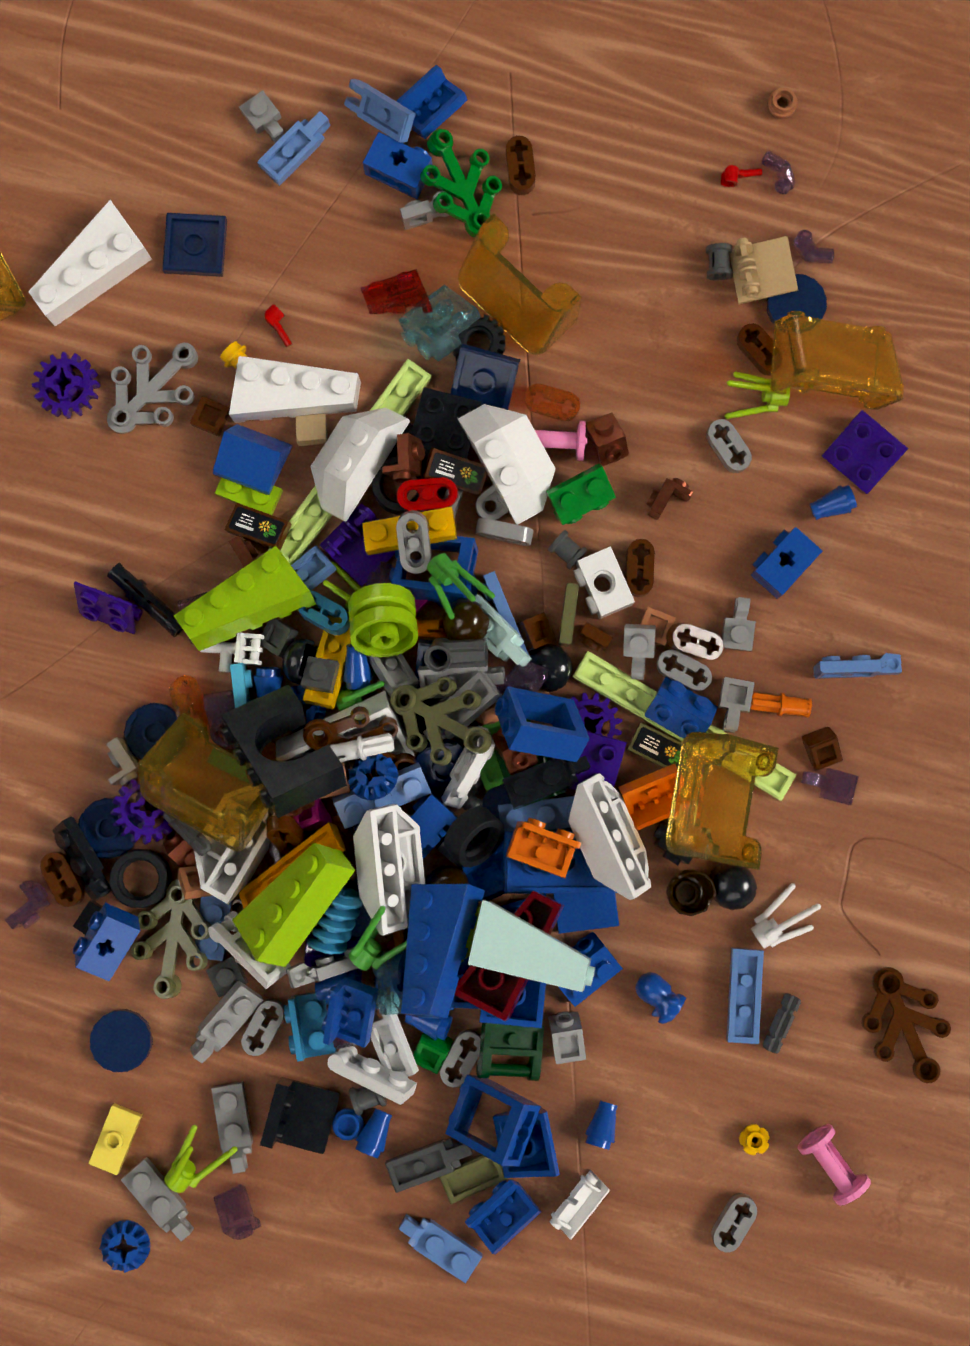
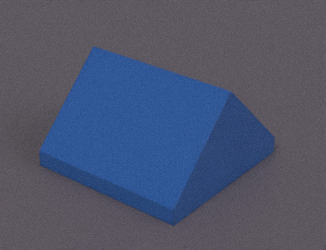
(251, 458)
(528, 1009)
(539, 1155)

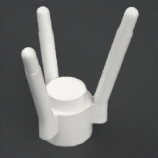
(770, 933)

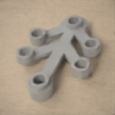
(148, 391)

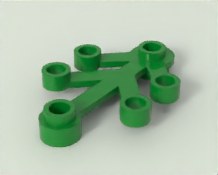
(460, 187)

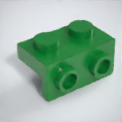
(581, 494)

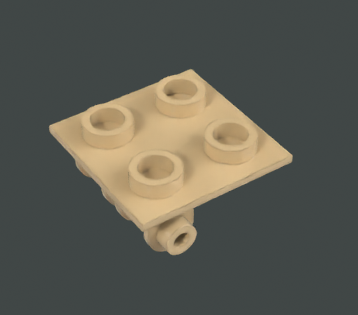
(762, 269)

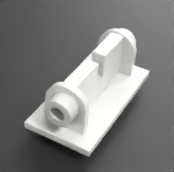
(579, 1205)

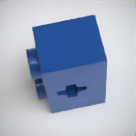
(404, 177)
(801, 554)
(106, 941)

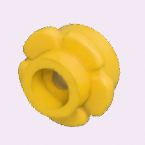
(231, 354)
(750, 1132)

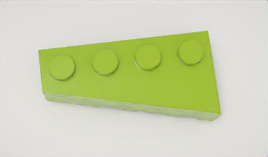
(245, 601)
(293, 904)

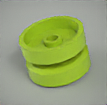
(382, 620)

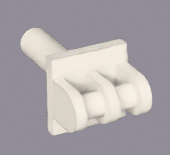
(245, 649)

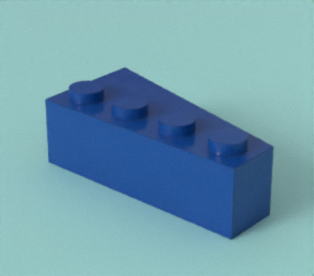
(433, 820)
(436, 945)

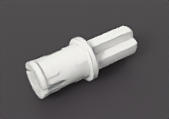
(363, 747)

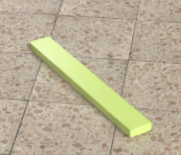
(310, 517)
(636, 699)

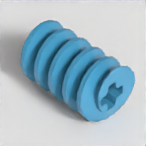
(337, 923)

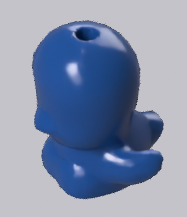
(658, 993)

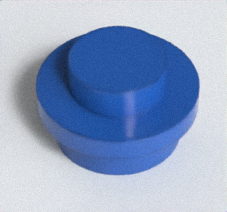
(347, 1124)

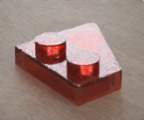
(396, 294)

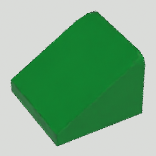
(431, 1053)

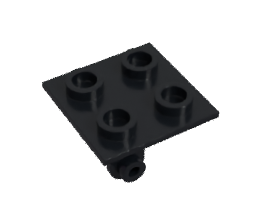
(439, 424)

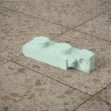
(502, 637)

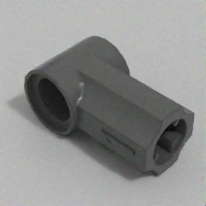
(460, 654)

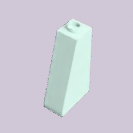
(522, 950)

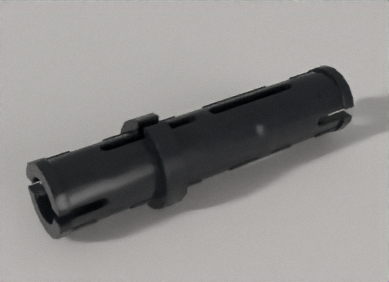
(121, 576)

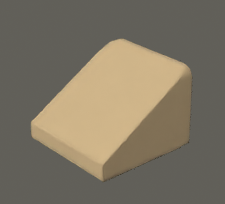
(311, 429)

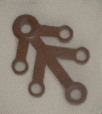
(332, 729)
(903, 1020)

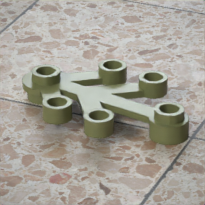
(436, 717)
(174, 934)

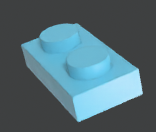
(241, 682)

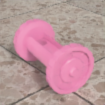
(565, 440)
(849, 1186)

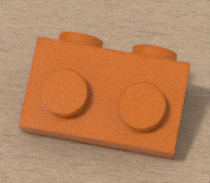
(650, 796)
(542, 848)

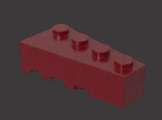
(499, 991)

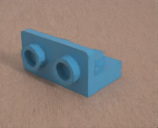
(306, 1018)

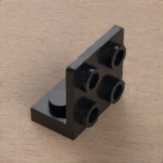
(300, 1116)

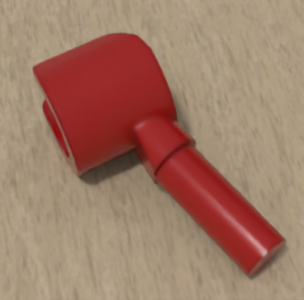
(730, 175)
(272, 317)

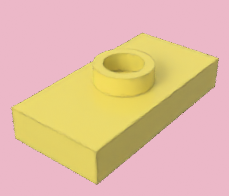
(115, 1139)

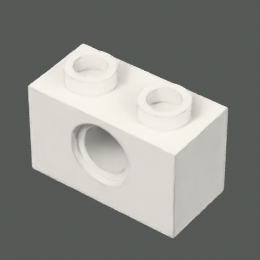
(603, 565)

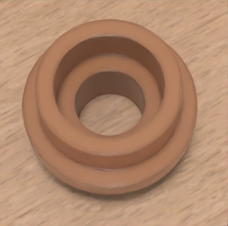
(785, 95)

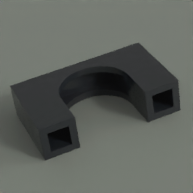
(282, 784)

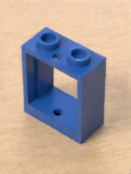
(467, 559)
(562, 741)
(516, 1129)

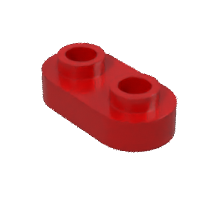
(428, 494)

